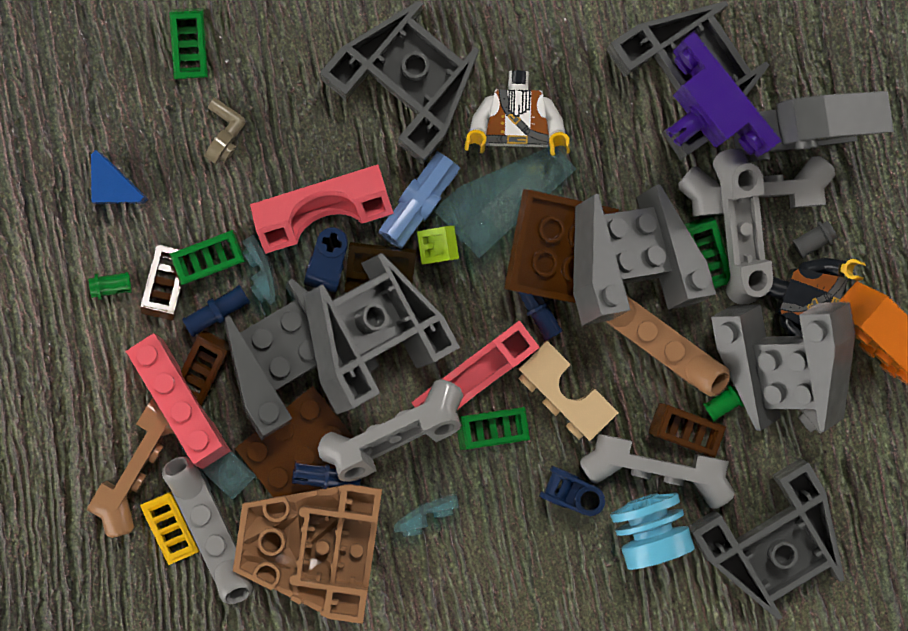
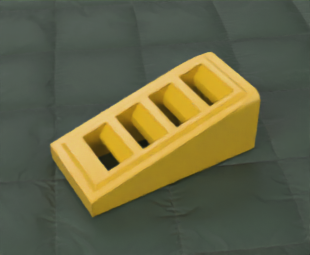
(159, 533)

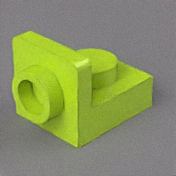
(438, 245)

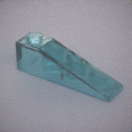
(490, 205)

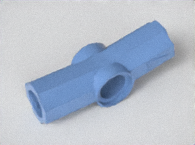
(419, 200)

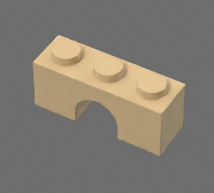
(585, 414)

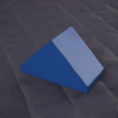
(110, 184)

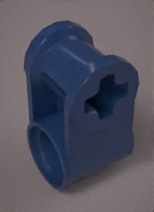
(327, 266)
(570, 492)

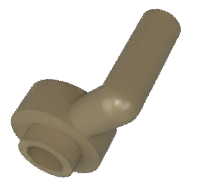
(222, 147)

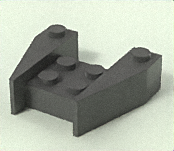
(659, 40)
(411, 68)
(825, 120)
(632, 249)
(368, 323)
(271, 358)
(788, 370)
(781, 549)

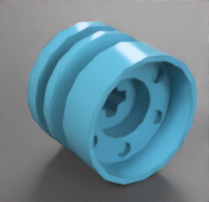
(652, 531)

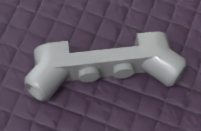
(740, 190)
(804, 190)
(435, 418)
(706, 472)
(207, 527)

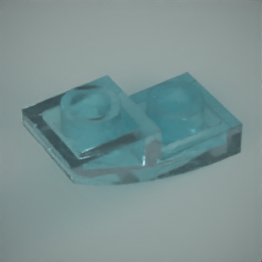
(265, 282)
(229, 474)
(416, 519)

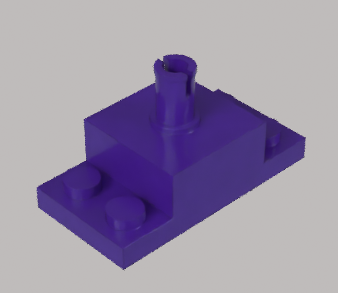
(716, 103)

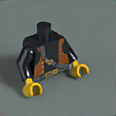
(810, 284)

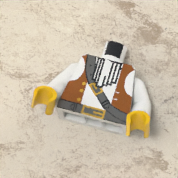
(517, 118)

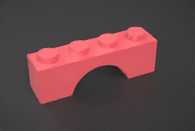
(285, 216)
(489, 363)
(176, 401)

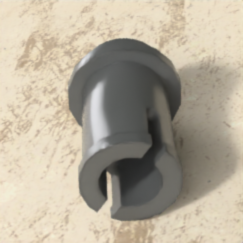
(815, 239)

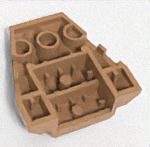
(313, 547)

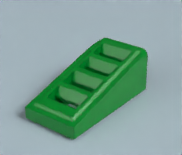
(188, 14)
(710, 224)
(234, 244)
(521, 424)

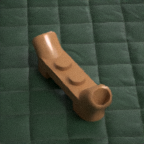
(672, 349)
(111, 501)

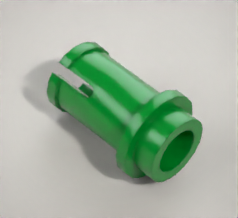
(109, 285)
(723, 403)

